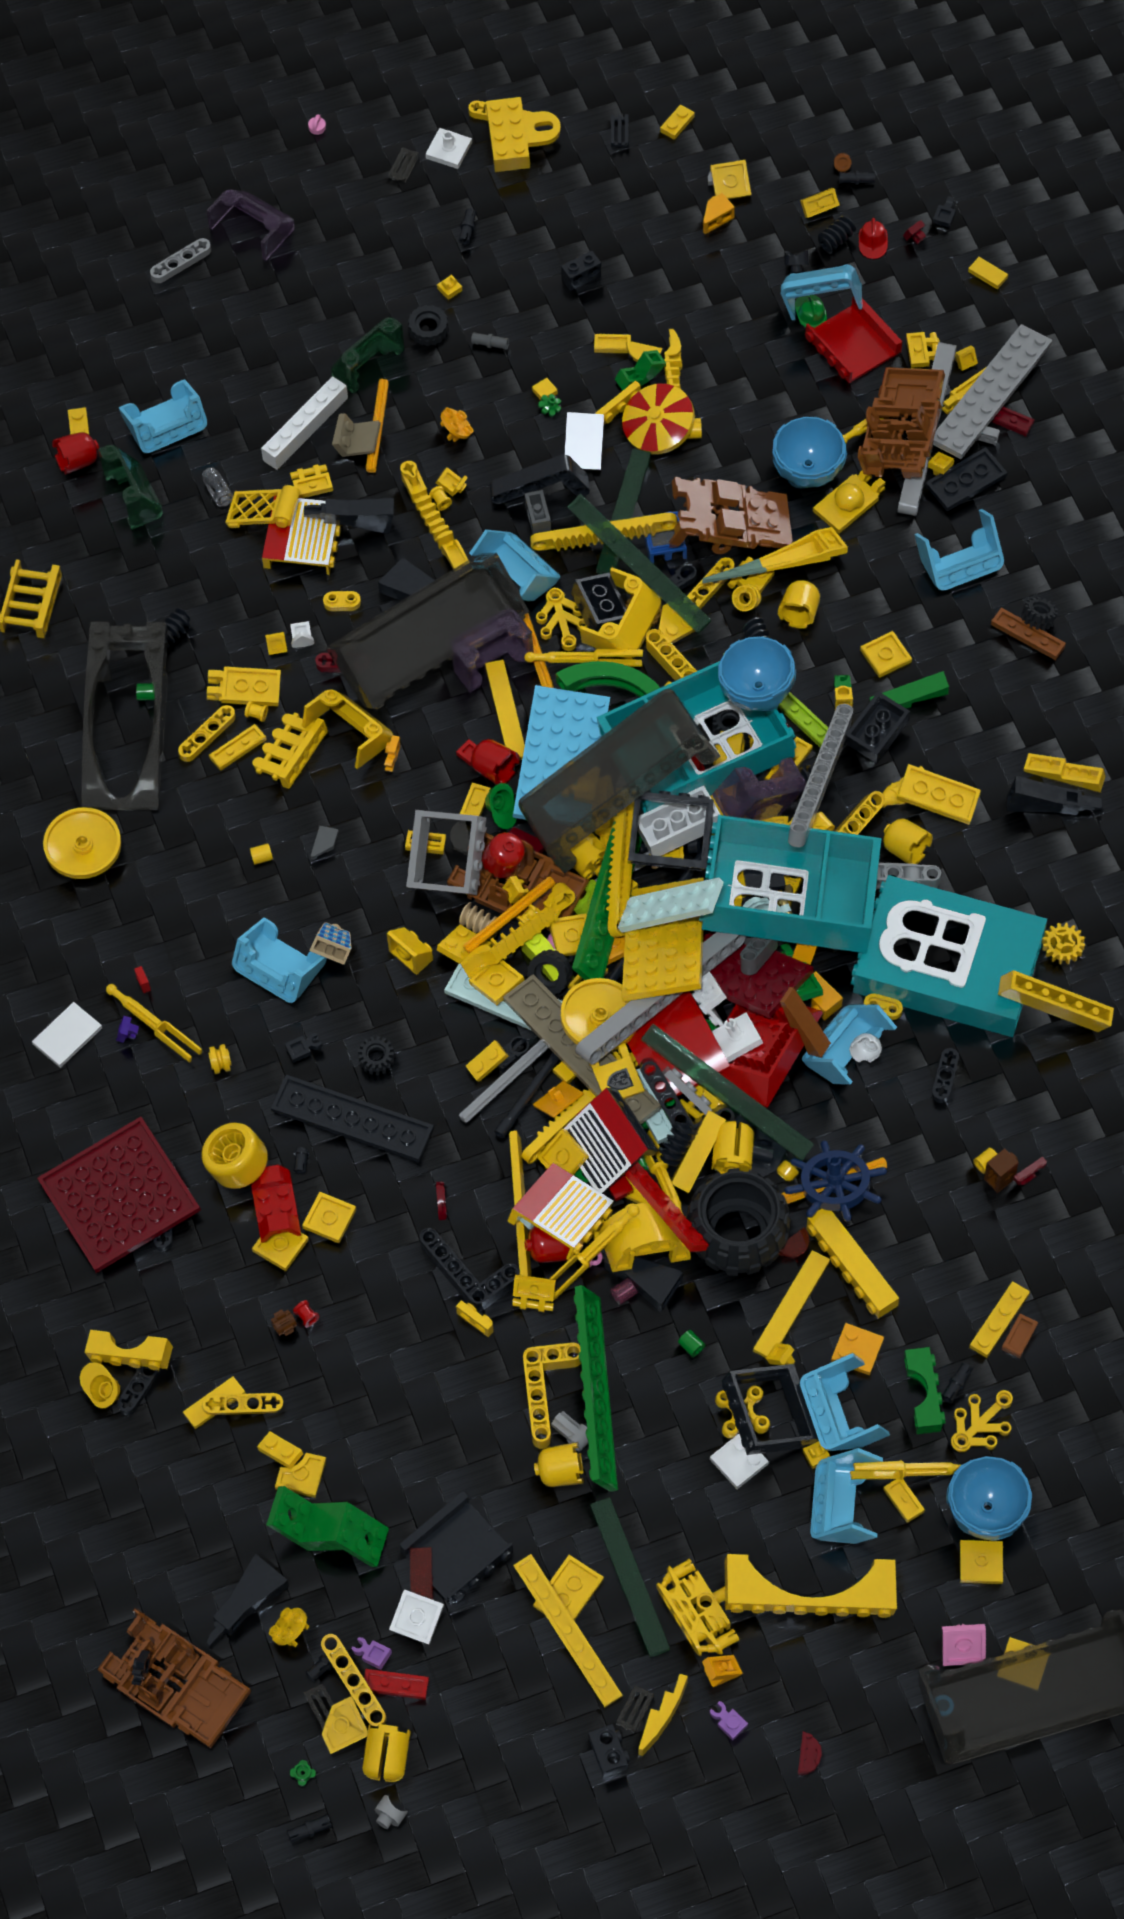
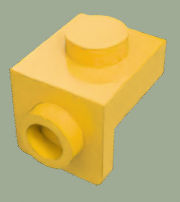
(451, 482)

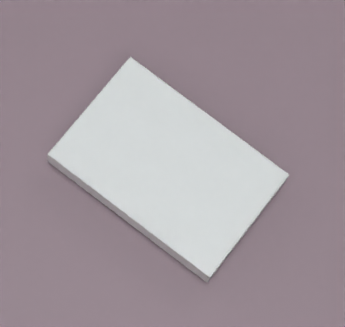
(67, 1034)

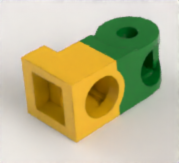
(842, 690)

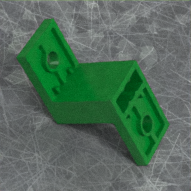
(327, 1526)

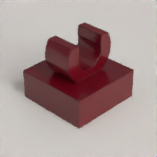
(915, 232)

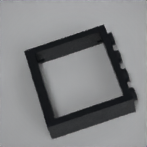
(670, 862)
(795, 1398)

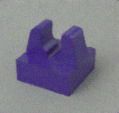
(126, 1030)

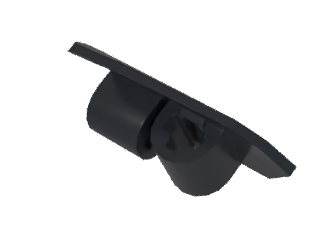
(766, 1154)

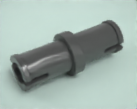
(490, 340)

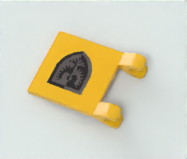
(619, 1074)

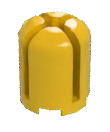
(733, 1147)
(395, 1756)

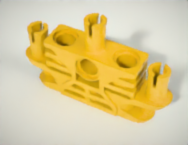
(686, 1615)

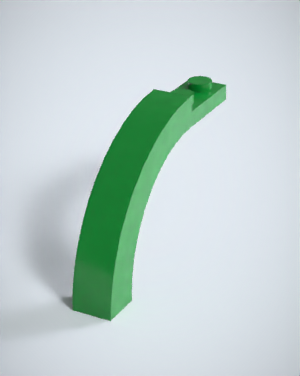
(605, 673)

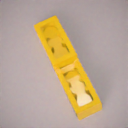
(1057, 769)
(698, 1151)

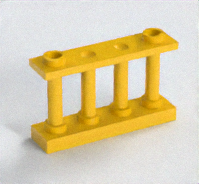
(44, 609)

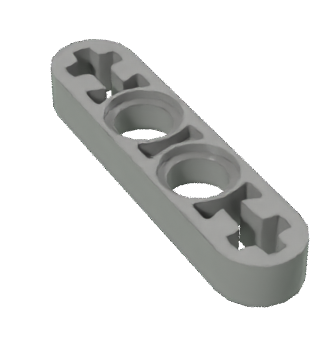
(180, 260)

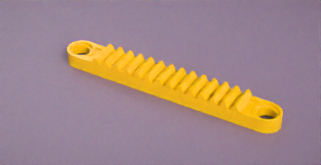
(583, 535)
(620, 870)
(544, 1138)

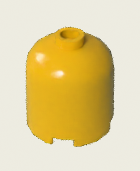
(799, 604)
(906, 840)
(560, 1465)

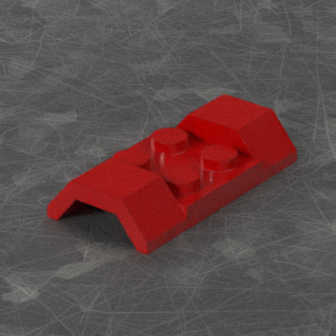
(275, 1203)

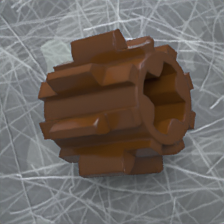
(283, 1322)

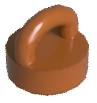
(842, 162)

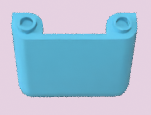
(166, 421)
(274, 963)

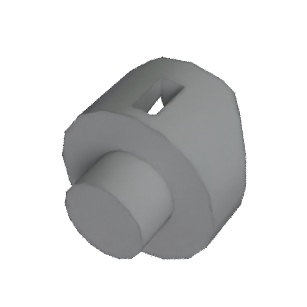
(388, 1813)

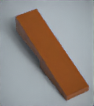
(801, 1019)

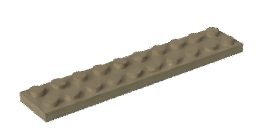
(541, 1013)

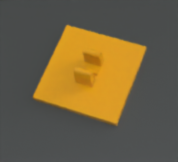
(558, 1099)

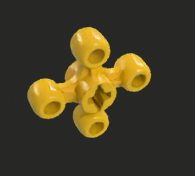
(749, 1402)

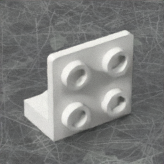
(709, 997)

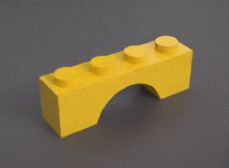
(152, 1353)

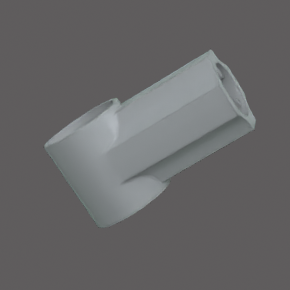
(570, 1429)

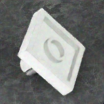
(448, 148)
(737, 1037)

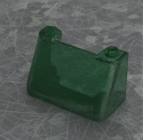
(384, 337)
(140, 497)

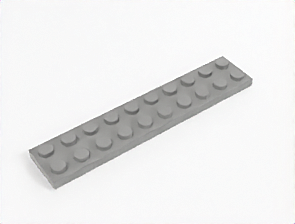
(991, 391)

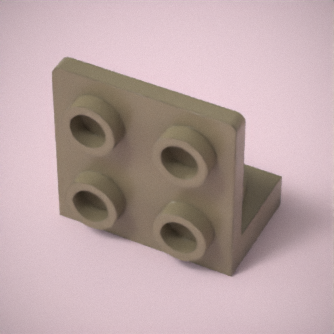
(355, 438)

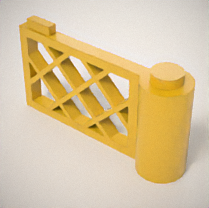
(282, 507)

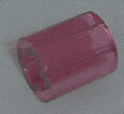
(623, 1291)

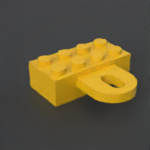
(514, 132)

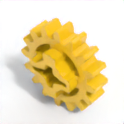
(1065, 951)

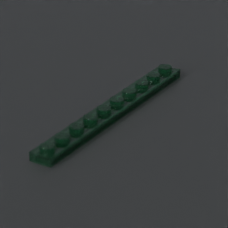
(639, 564)
(727, 1092)

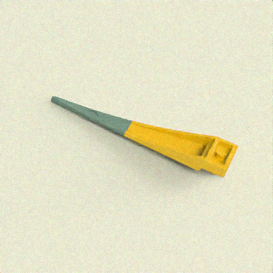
(809, 549)

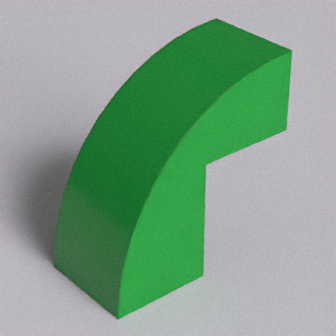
(646, 368)

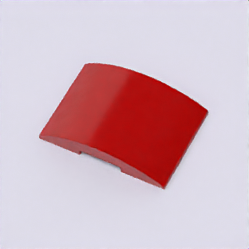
(688, 1027)

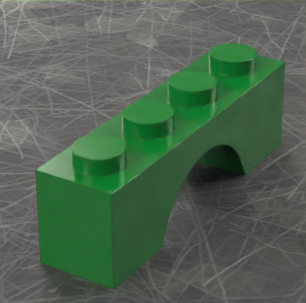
(919, 1366)

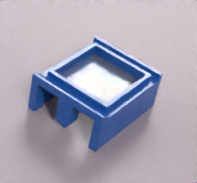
(660, 544)

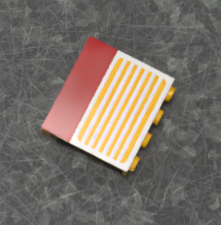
(304, 541)
(563, 1208)

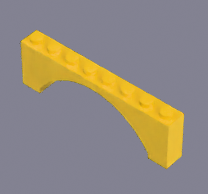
(751, 1591)

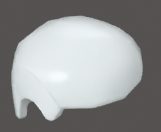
(865, 1047)

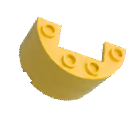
(642, 1236)

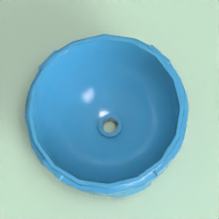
(809, 443)
(757, 664)
(990, 1483)

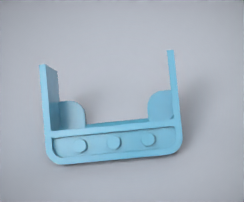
(820, 282)
(520, 561)
(966, 564)
(841, 1032)
(820, 1393)
(835, 1498)

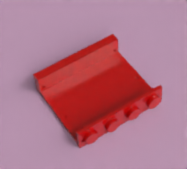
(854, 341)

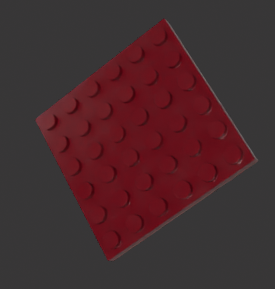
(118, 1194)

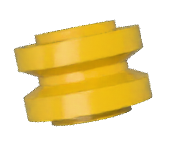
(755, 597)
(219, 1059)

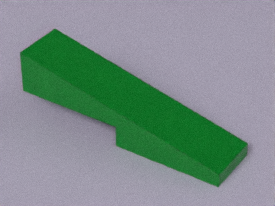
(919, 690)

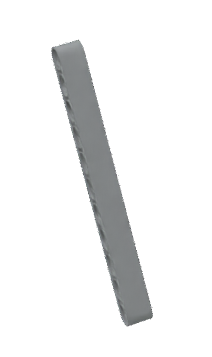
(913, 487)
(820, 776)
(640, 1011)

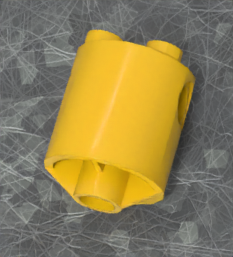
(589, 856)

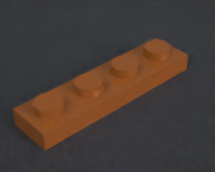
(1034, 638)

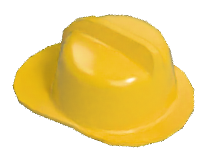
(99, 1385)

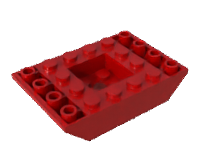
(766, 1066)

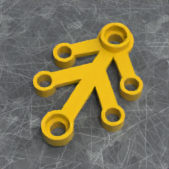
(561, 617)
(980, 1424)

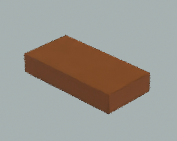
(1019, 1335)

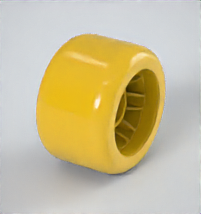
(234, 1155)

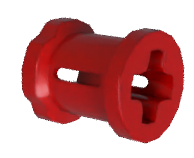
(306, 1313)

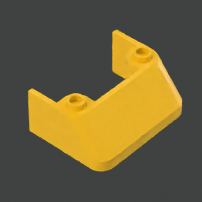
(635, 621)
(374, 730)

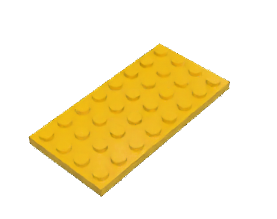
(663, 956)

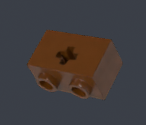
(1001, 1170)

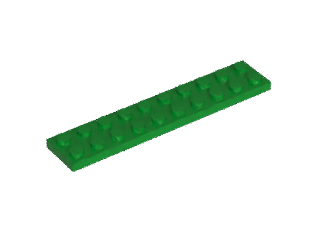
(595, 938)
(596, 1389)

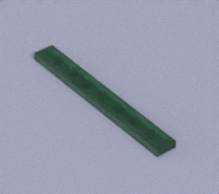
(626, 502)
(630, 1577)

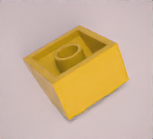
(409, 949)

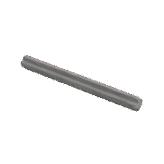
(503, 1081)

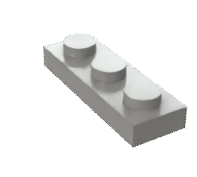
(687, 1089)

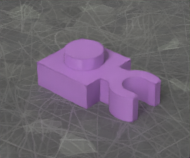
(373, 1654)
(731, 1723)

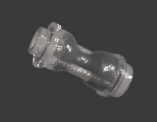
(213, 479)

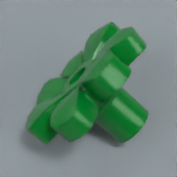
(549, 404)

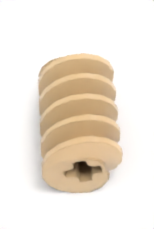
(475, 920)

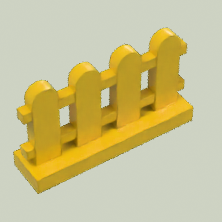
(299, 754)

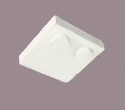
(736, 1464)
(416, 1617)

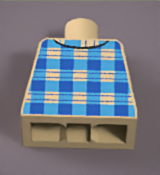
(332, 943)

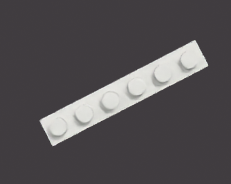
(304, 422)

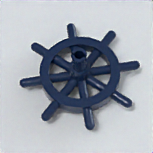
(835, 1180)

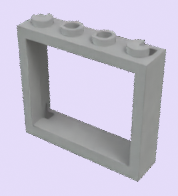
(419, 850)

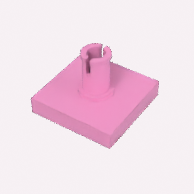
(963, 1644)

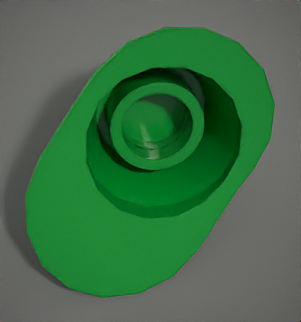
(810, 310)
(501, 804)

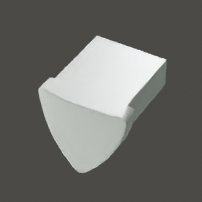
(301, 635)

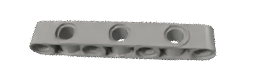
(910, 872)

